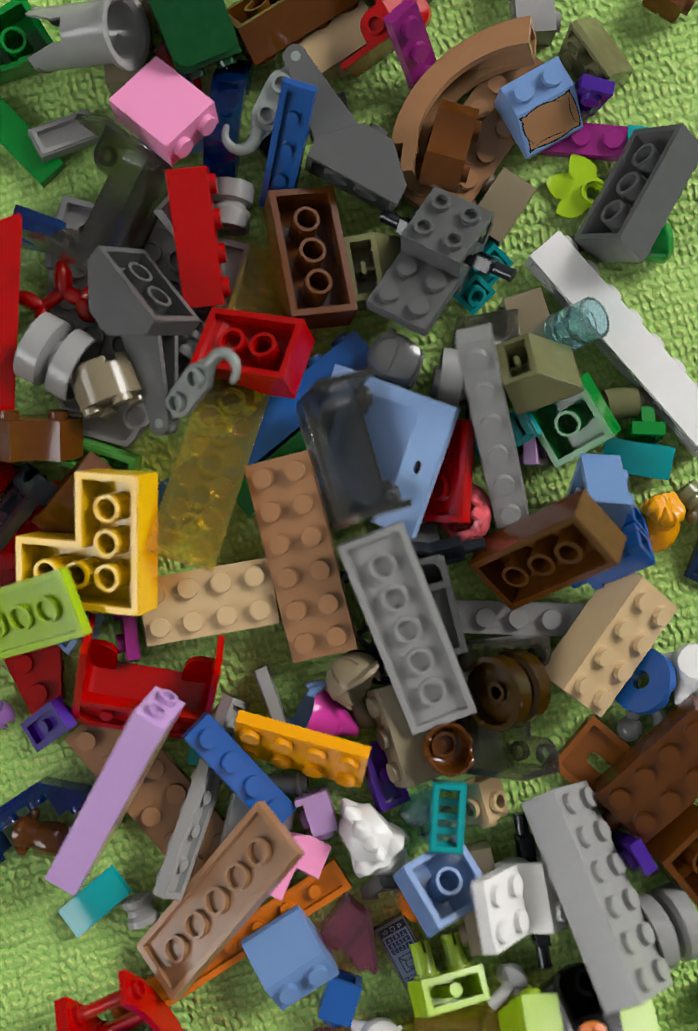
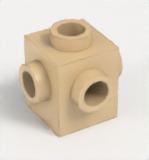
(485, 801)

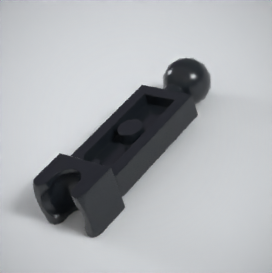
(23, 498)

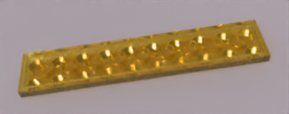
(216, 444)

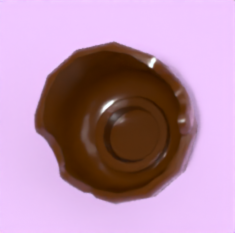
(448, 749)

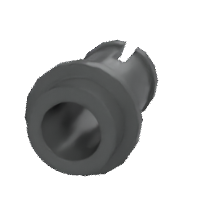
(291, 783)

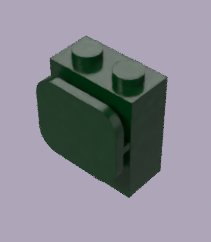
(196, 34)

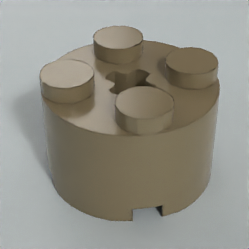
(105, 385)

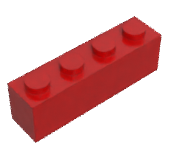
(196, 236)

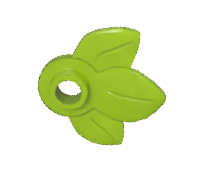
(572, 187)

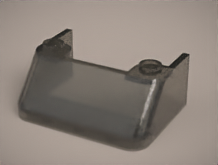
(126, 203)
(343, 453)

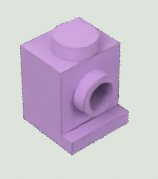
(318, 812)

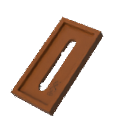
(590, 738)

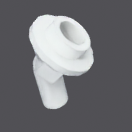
(512, 982)

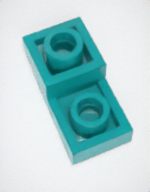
(479, 286)
(642, 457)
(95, 901)

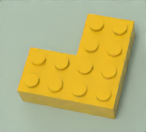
(108, 546)

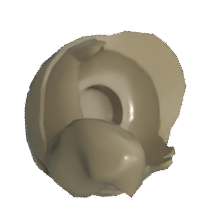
(349, 680)

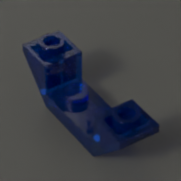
(228, 94)
(61, 793)

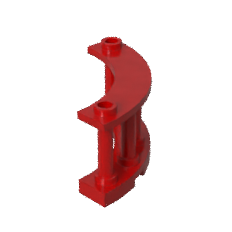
(133, 995)

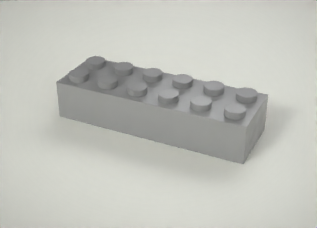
(597, 897)

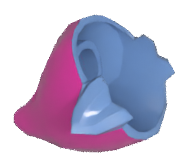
(322, 713)

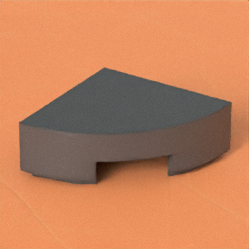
(377, 885)

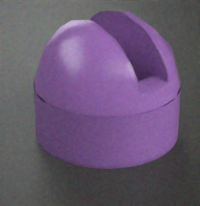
(7, 714)

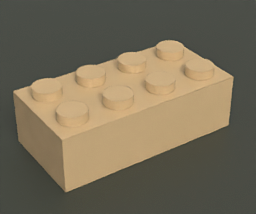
(212, 602)
(609, 641)

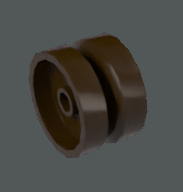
(508, 689)

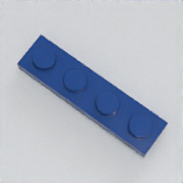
(288, 136)
(235, 766)

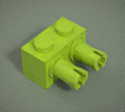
(446, 991)

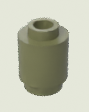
(624, 401)

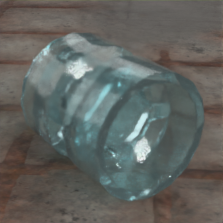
(578, 324)
(417, 814)

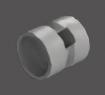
(233, 200)

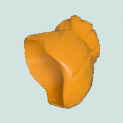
(663, 519)

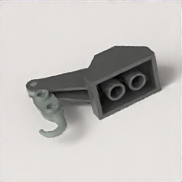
(343, 152)
(143, 307)

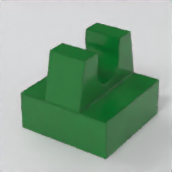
(645, 427)

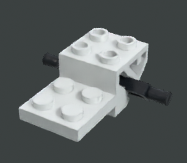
(518, 900)

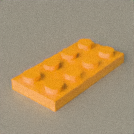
(302, 749)

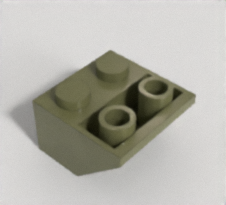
(593, 52)
(369, 260)
(537, 371)

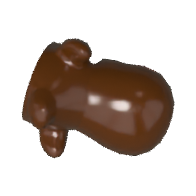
(41, 836)

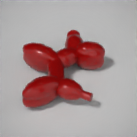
(64, 291)

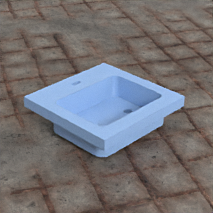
(403, 433)

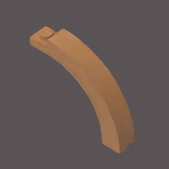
(453, 75)

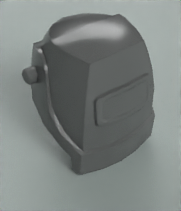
(395, 359)

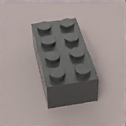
(639, 194)

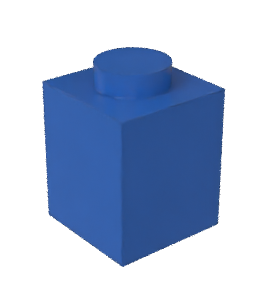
(340, 999)

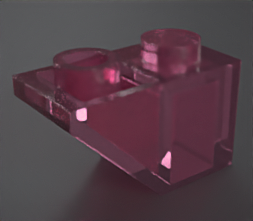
(352, 930)

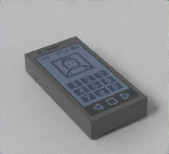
(395, 936)

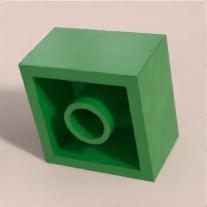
(575, 424)

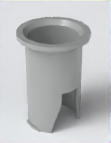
(94, 35)

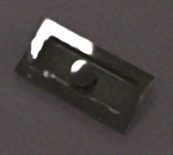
(504, 324)

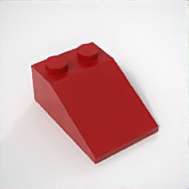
(269, 348)

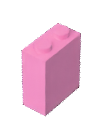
(164, 110)

